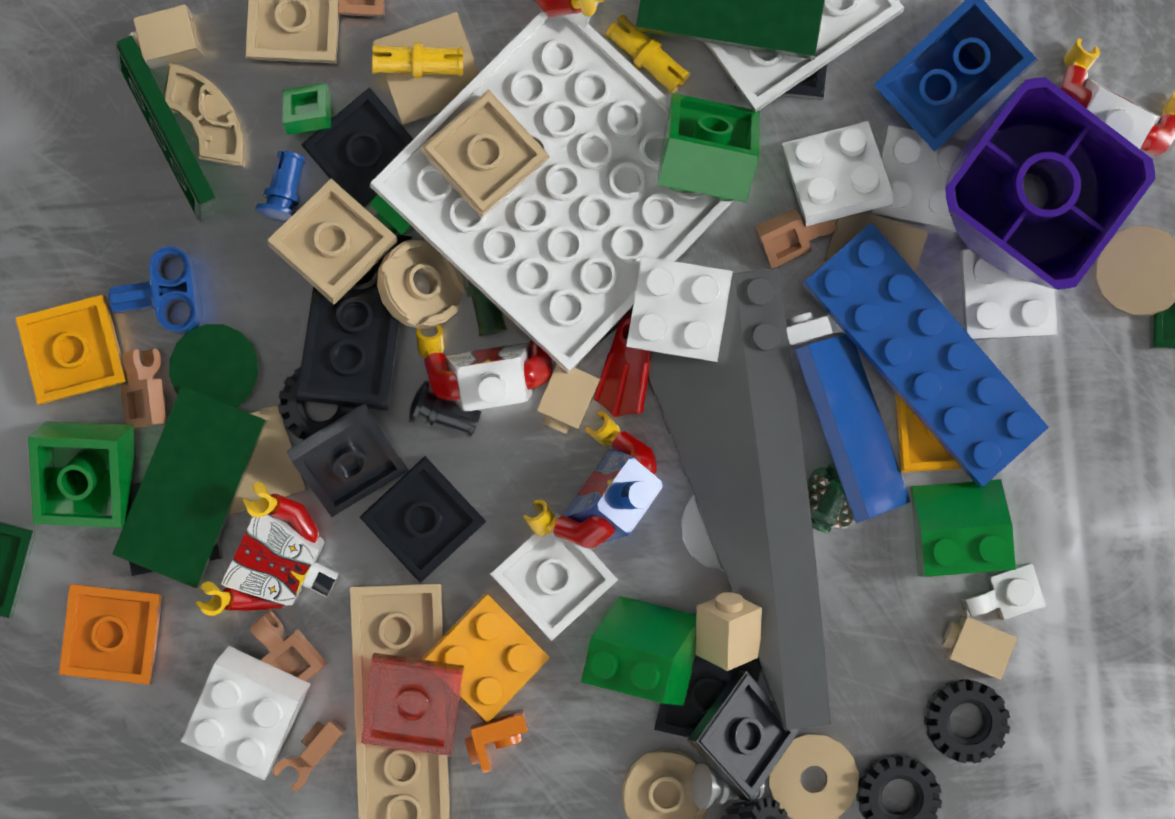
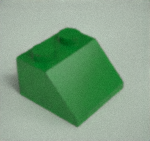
(709, 148)
(81, 473)
(962, 529)
(643, 651)

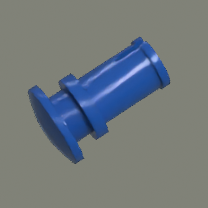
(283, 187)

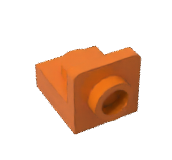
(502, 731)

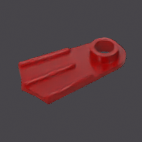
(624, 375)

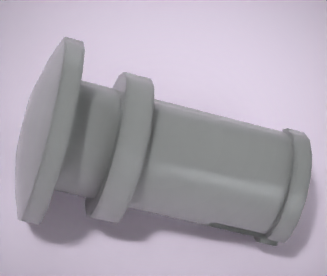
(710, 788)

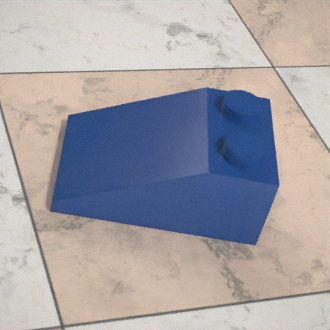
(955, 72)

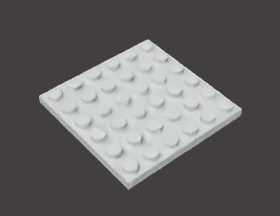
(573, 234)

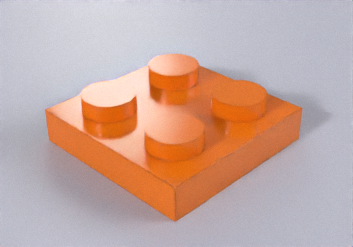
(110, 634)

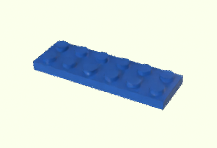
(925, 355)

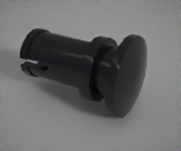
(441, 412)

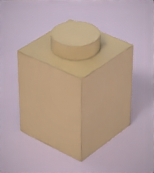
(167, 36)
(567, 399)
(728, 630)
(978, 646)

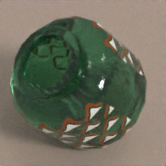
(828, 500)

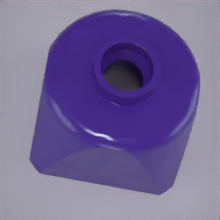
(1088, 175)

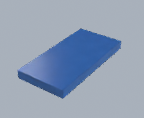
(852, 427)

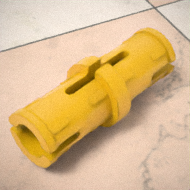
(647, 54)
(417, 60)

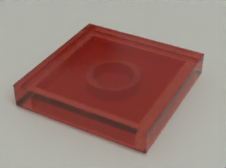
(412, 704)

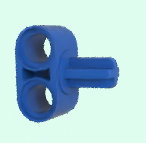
(162, 293)

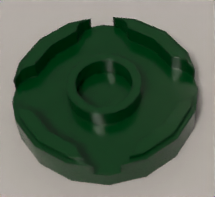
(216, 364)

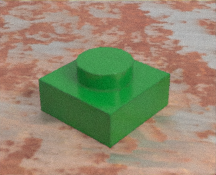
(306, 108)
(390, 217)

